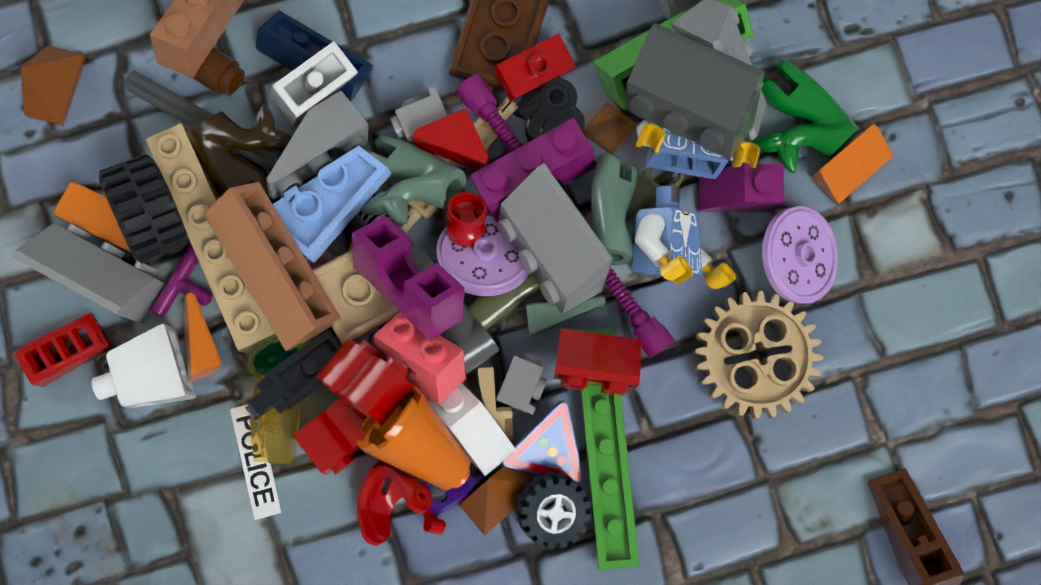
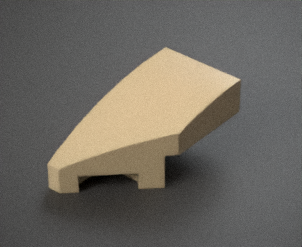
(501, 415)

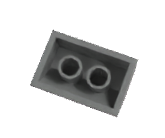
(694, 91)

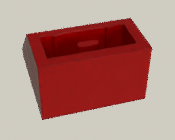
(598, 361)

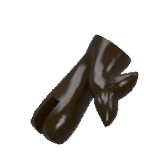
(219, 135)

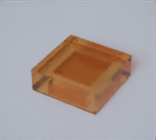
(609, 128)

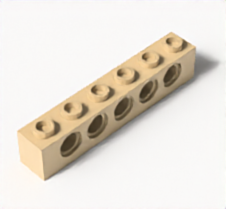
(193, 196)

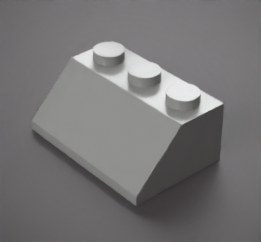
(717, 27)
(554, 241)
(92, 270)

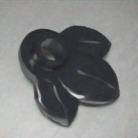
(543, 113)

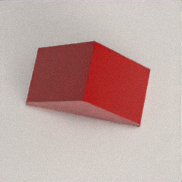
(453, 139)

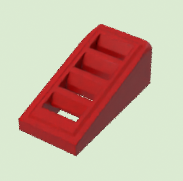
(28, 354)

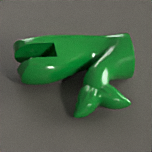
(809, 102)

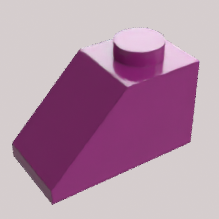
(743, 189)

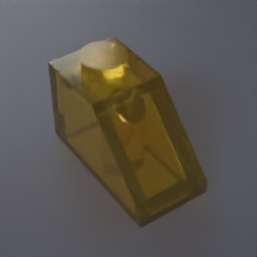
(274, 434)

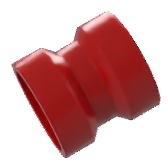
(466, 218)

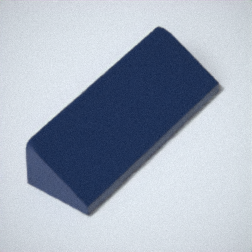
(294, 43)

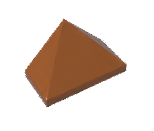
(50, 83)
(495, 498)

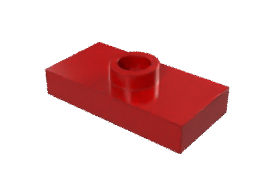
(534, 67)

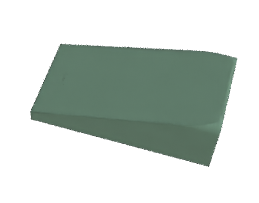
(543, 316)

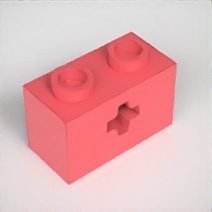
(431, 364)

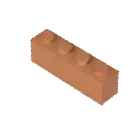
(190, 32)
(271, 265)

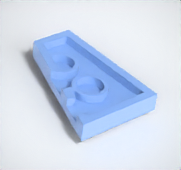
(331, 200)

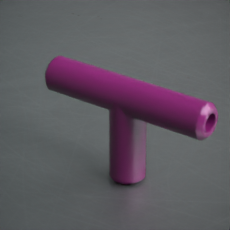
(180, 283)

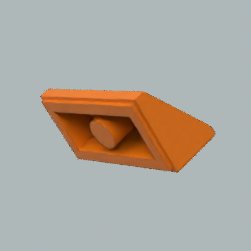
(854, 164)

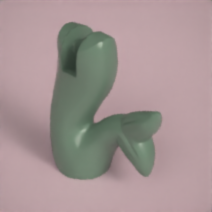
(418, 178)
(610, 198)

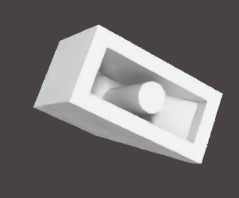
(312, 82)
(474, 429)

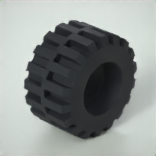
(143, 207)

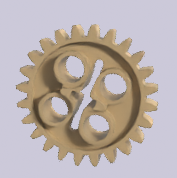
(765, 388)

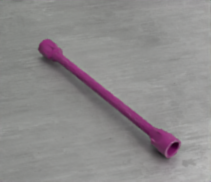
(480, 100)

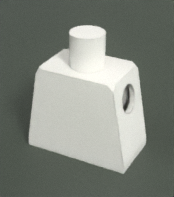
(146, 371)

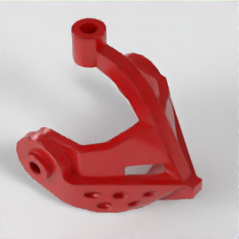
(376, 506)

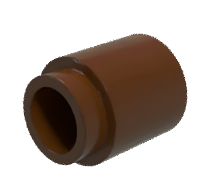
(220, 73)

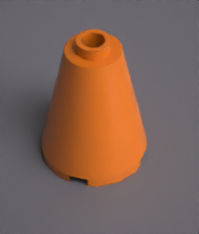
(417, 443)

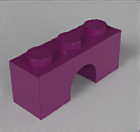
(561, 149)
(426, 298)

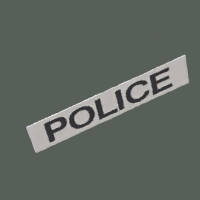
(257, 474)

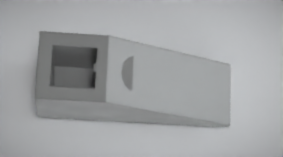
(321, 138)

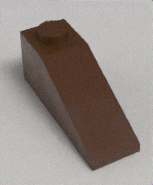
(913, 532)

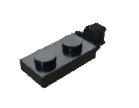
(294, 377)

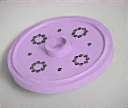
(800, 255)
(487, 266)

